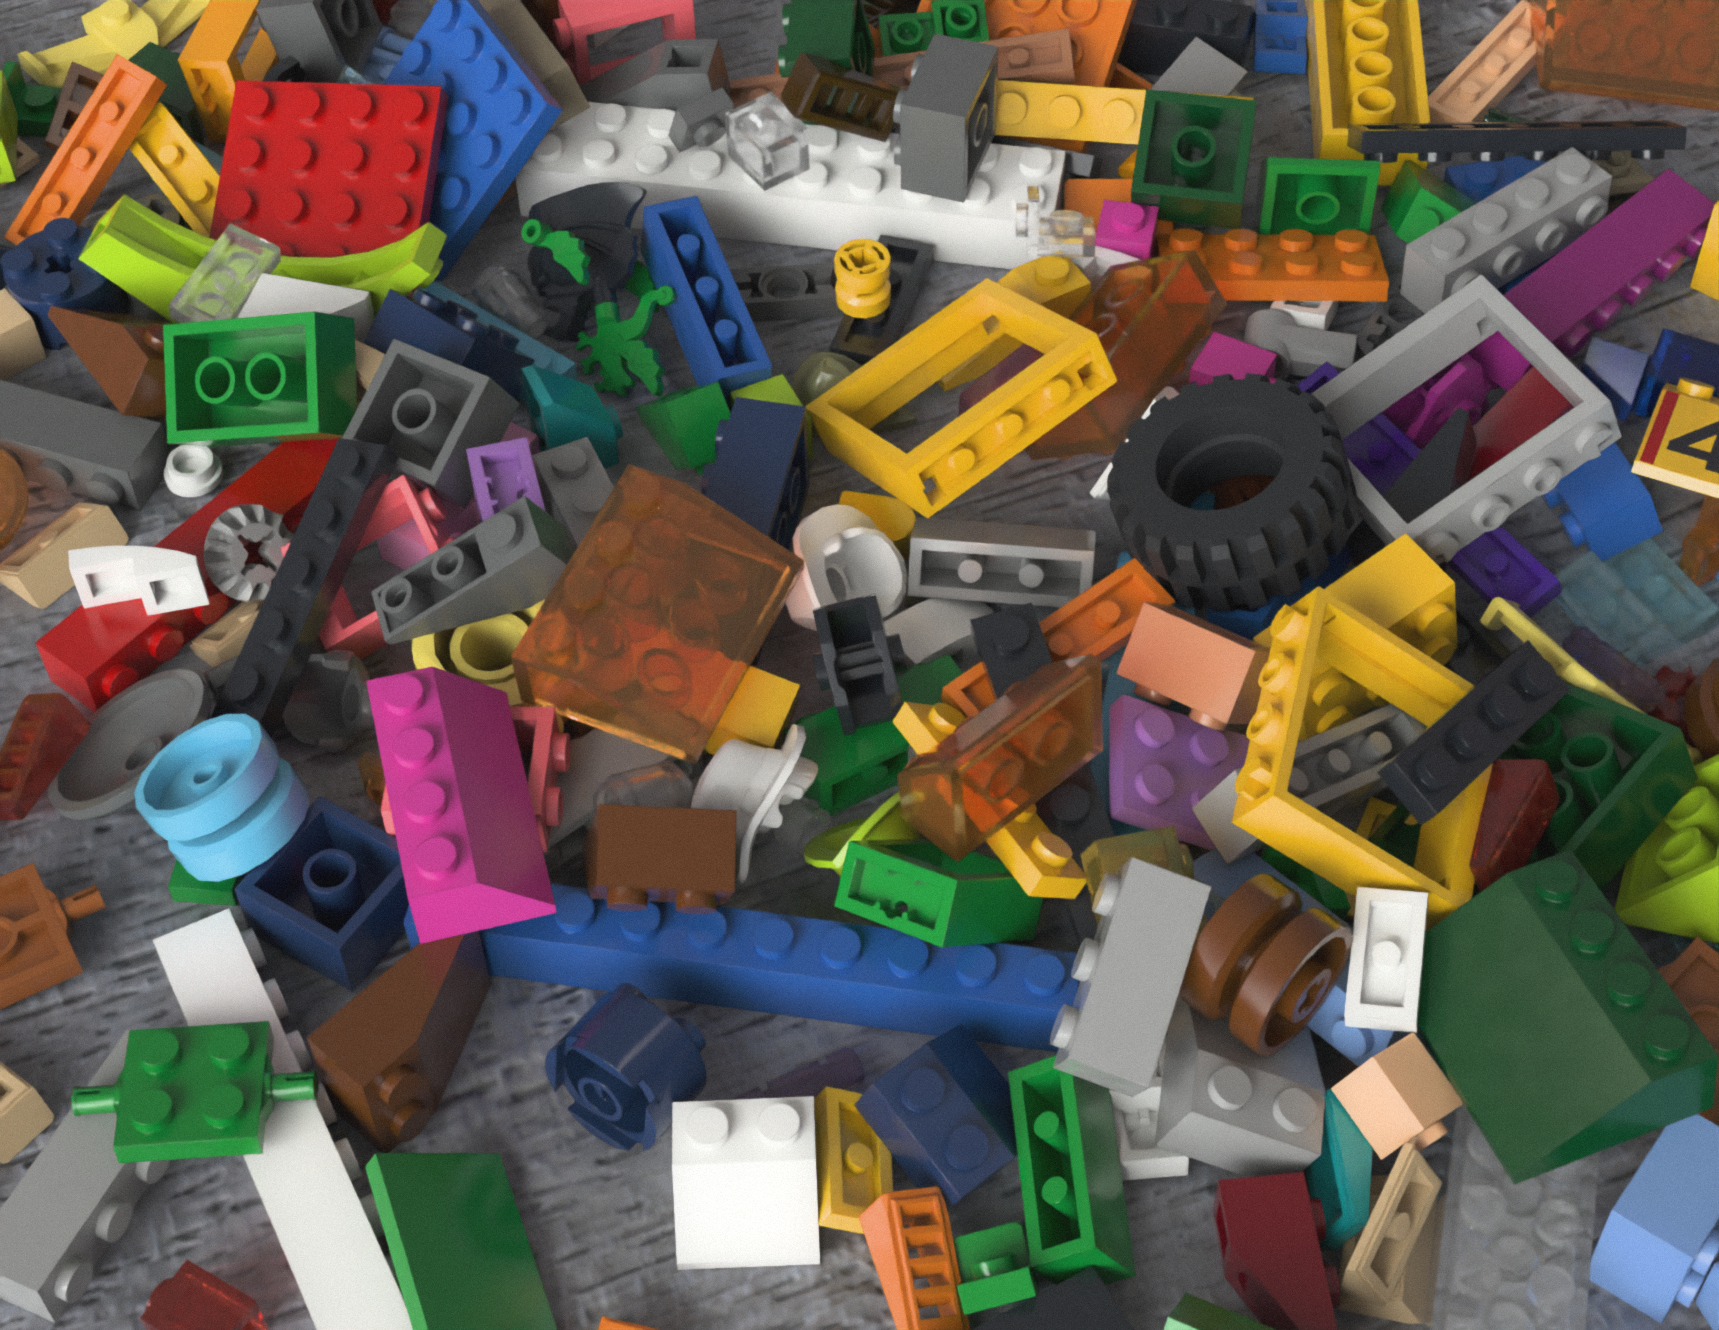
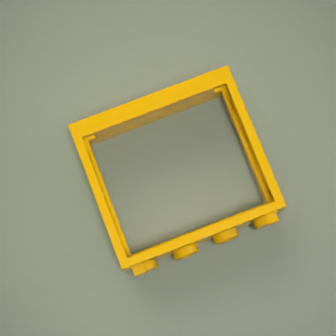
(986, 432)
(1399, 674)

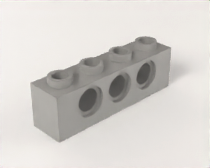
(1327, 772)

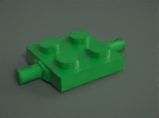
(194, 1092)

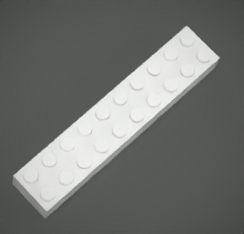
(842, 197)

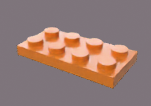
(1287, 264)

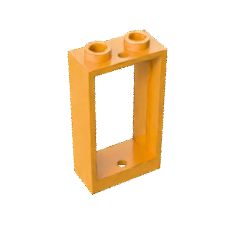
(212, 63)

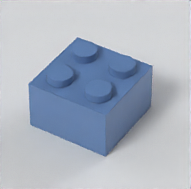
(1664, 1223)

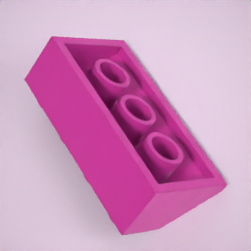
(458, 803)

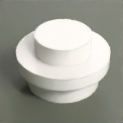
(192, 471)

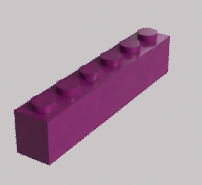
(1602, 272)

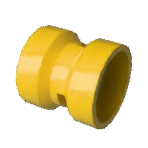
(862, 269)

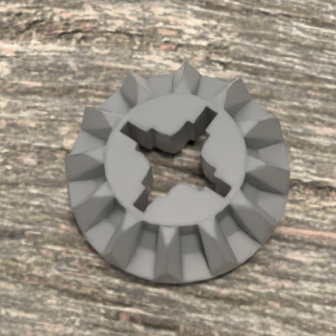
(226, 556)

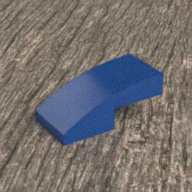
(1280, 36)

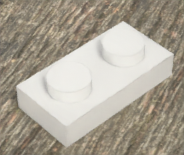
(1386, 959)

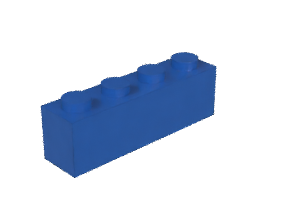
(708, 306)

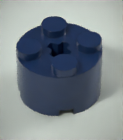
(48, 273)
(627, 1068)

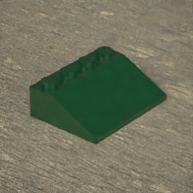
(1613, 779)
(1557, 1021)

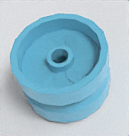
(222, 797)

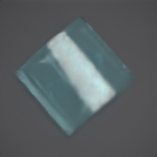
(1635, 601)

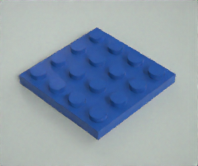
(491, 118)

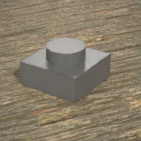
(701, 121)

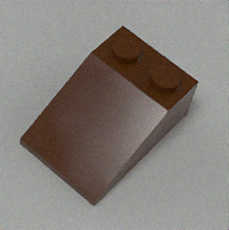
(121, 355)
(661, 857)
(401, 1038)

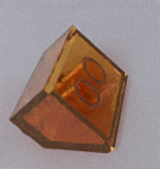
(1005, 756)

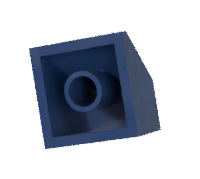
(944, 1116)

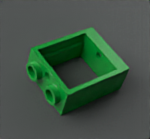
(945, 898)

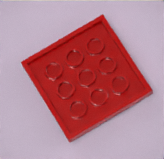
(329, 164)

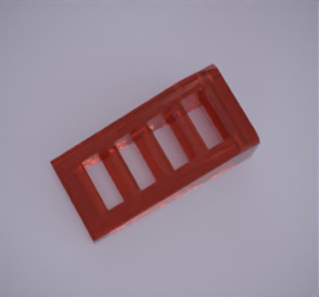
(36, 749)
(1513, 818)

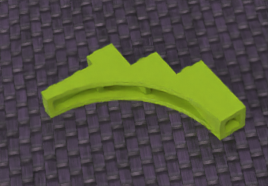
(157, 257)

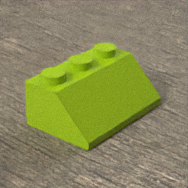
(1675, 872)

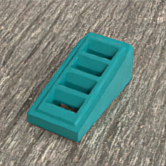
(1341, 1175)

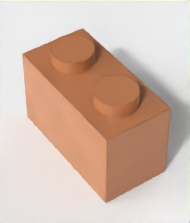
(1195, 665)

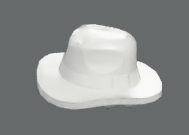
(844, 561)
(755, 784)

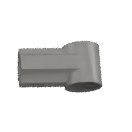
(1298, 348)

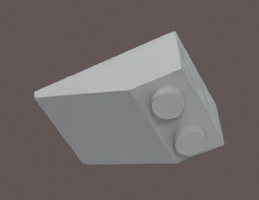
(1239, 1106)

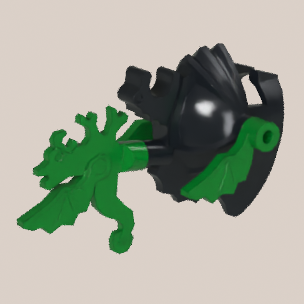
(587, 255)

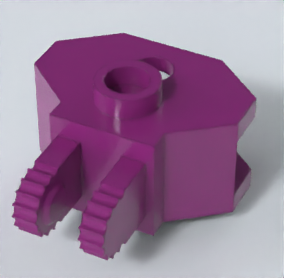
(1435, 401)

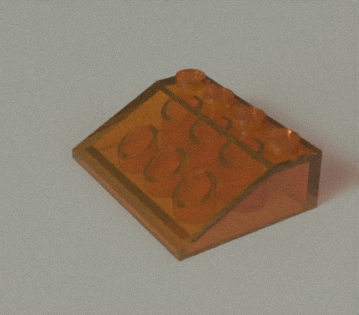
(1629, 49)
(655, 616)

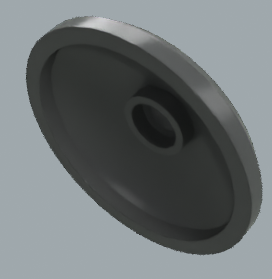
(124, 740)

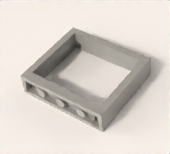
(1512, 481)

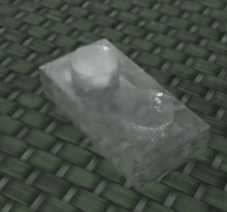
(225, 277)

